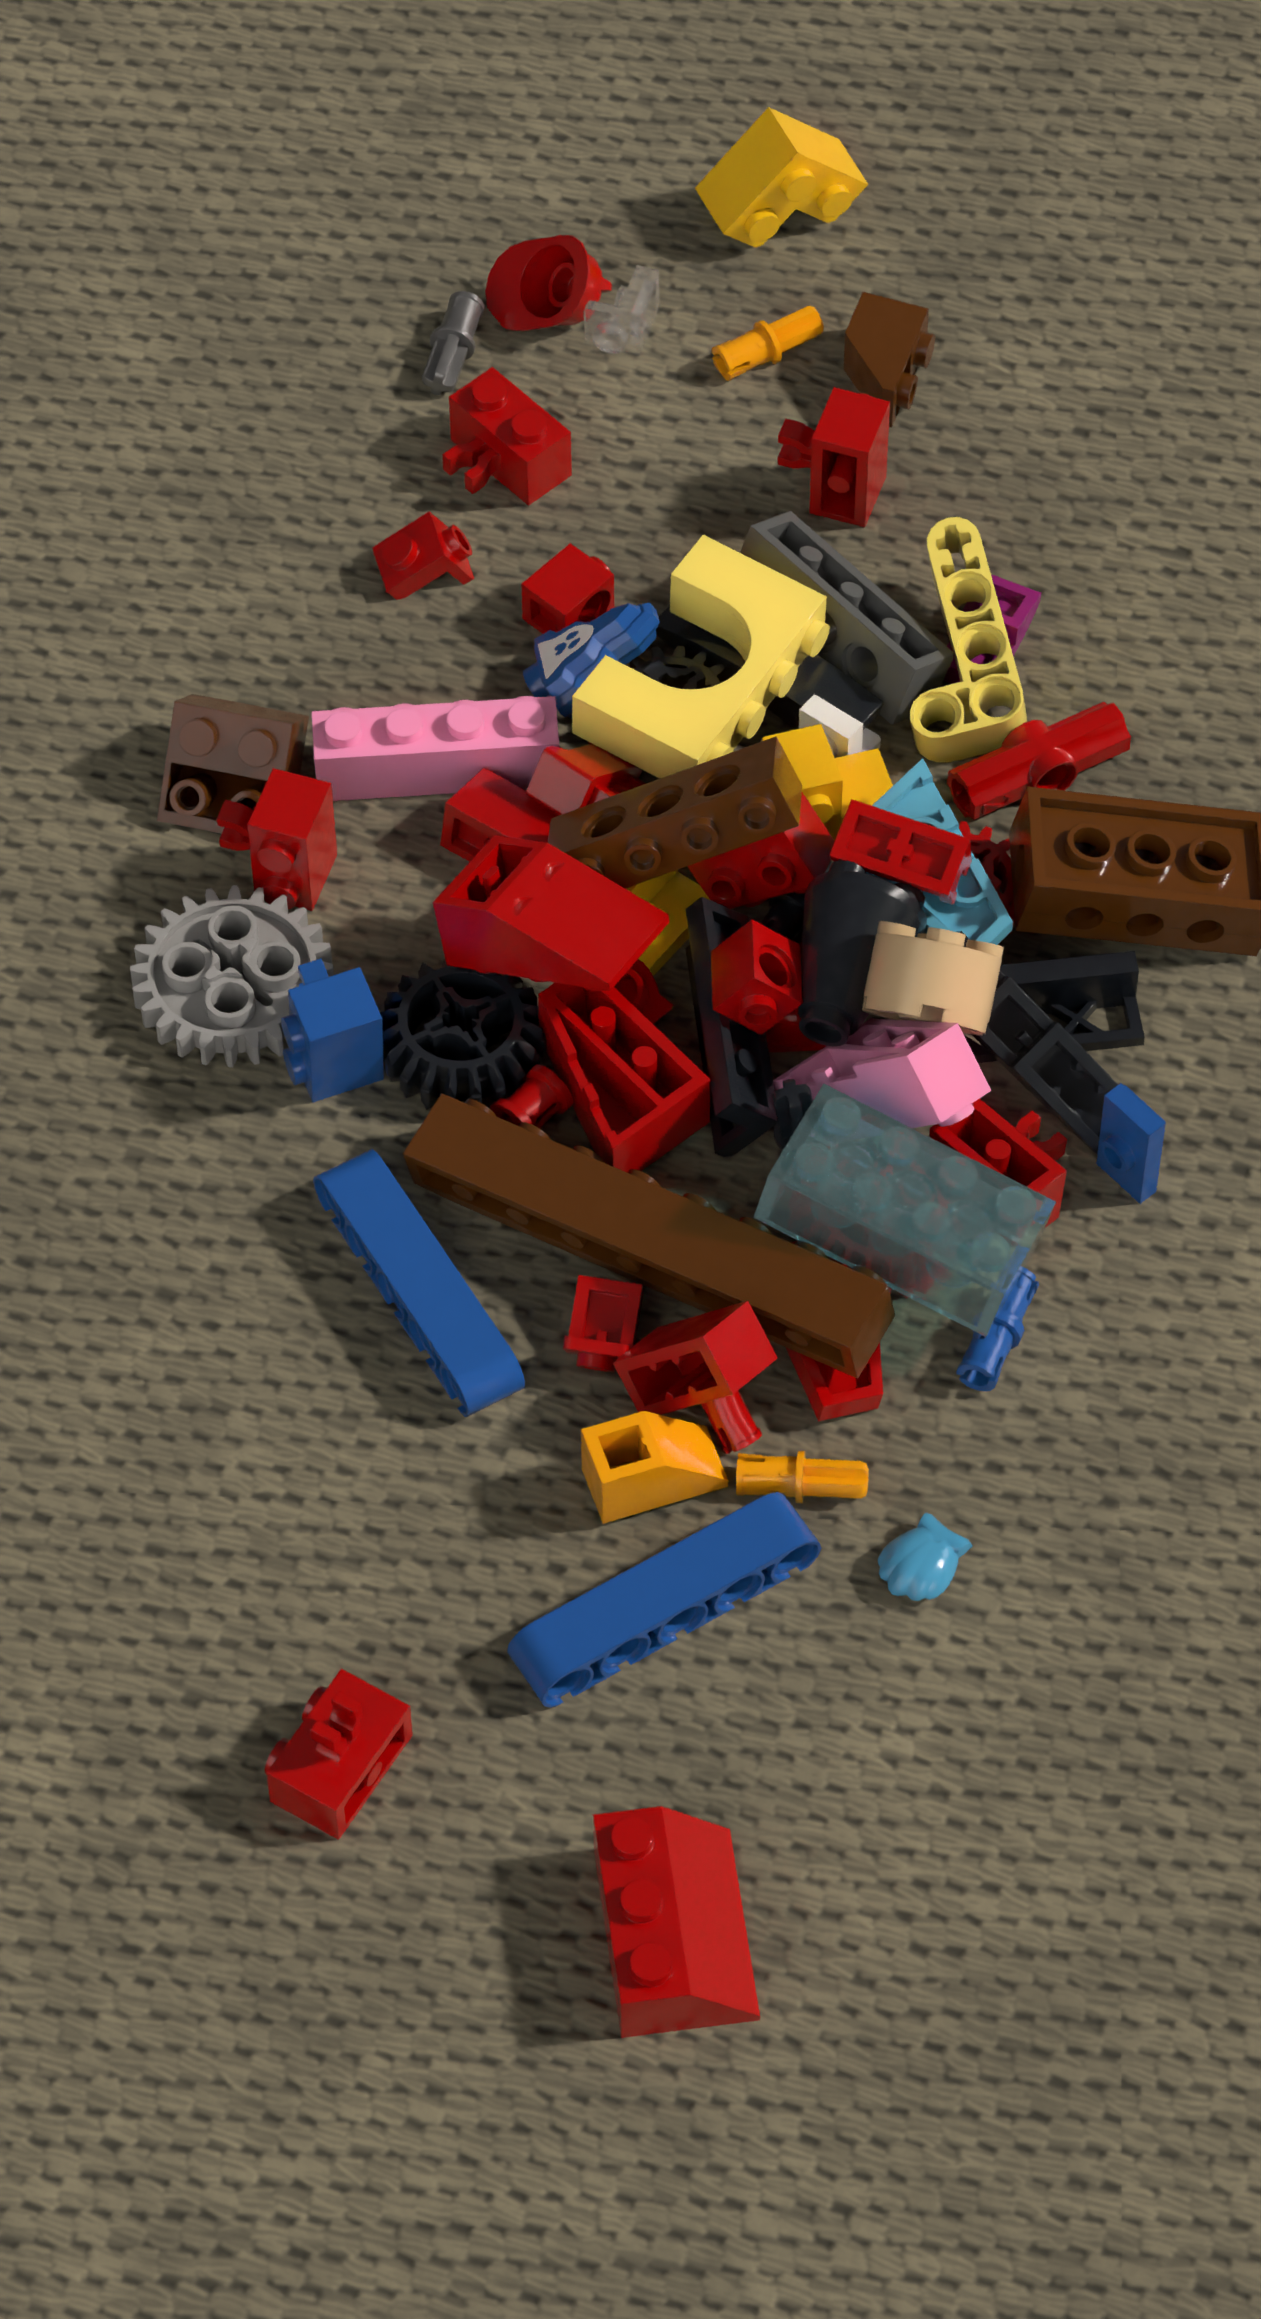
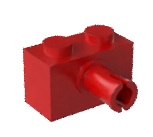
(702, 1364)

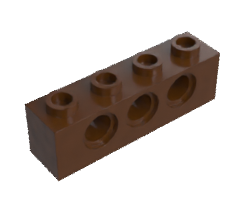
(684, 816)

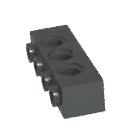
(868, 630)

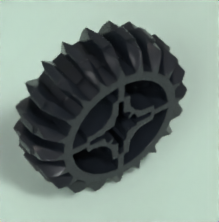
(453, 1047)

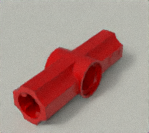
(1039, 758)

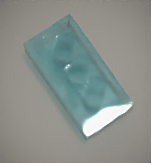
(904, 1209)

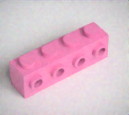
(430, 745)

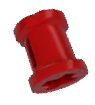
(536, 1099)

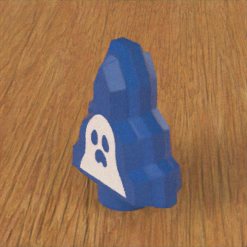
(574, 652)

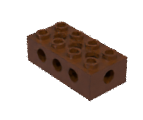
(1137, 871)

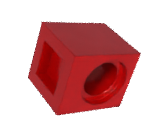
(567, 591)
(756, 977)

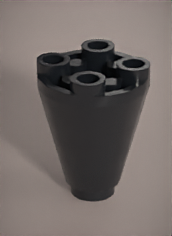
(838, 945)

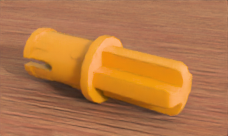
(766, 342)
(800, 1476)

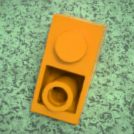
(647, 1463)

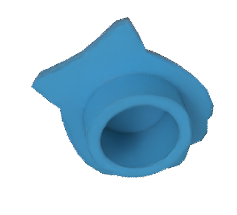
(922, 1560)

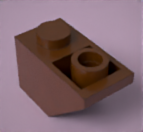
(885, 348)

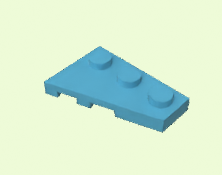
(977, 906)

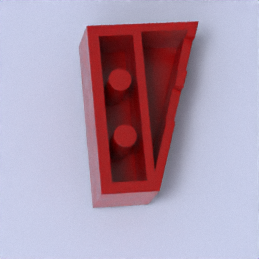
(624, 1075)

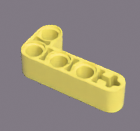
(969, 635)

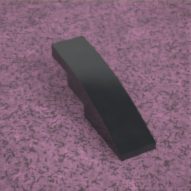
(813, 675)
(1046, 1060)

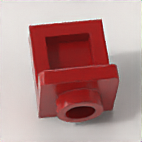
(421, 555)
(603, 1321)

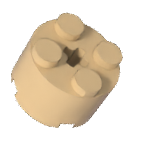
(932, 977)

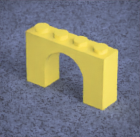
(673, 729)

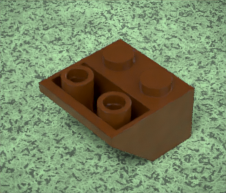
(224, 753)

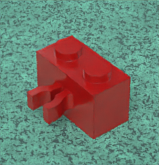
(506, 438)
(844, 455)
(287, 837)
(1008, 1150)
(338, 1753)

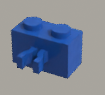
(332, 1032)

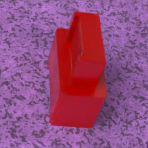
(580, 777)

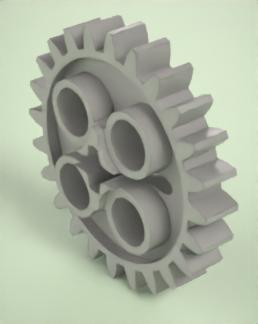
(202, 946)

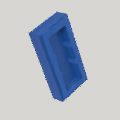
(1130, 1142)

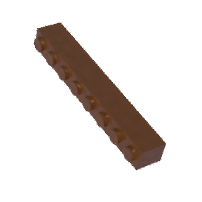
(650, 1232)

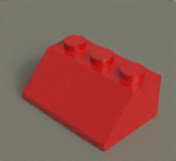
(673, 1922)

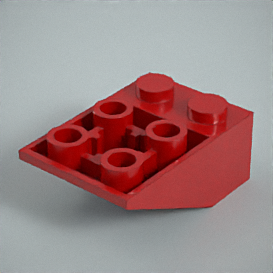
(543, 917)

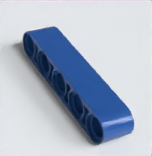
(421, 1281)
(662, 1596)

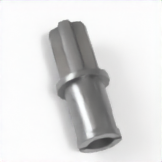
(452, 342)

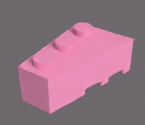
(902, 1069)

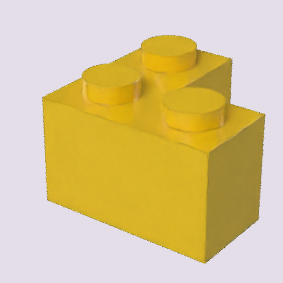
(774, 172)
(832, 781)

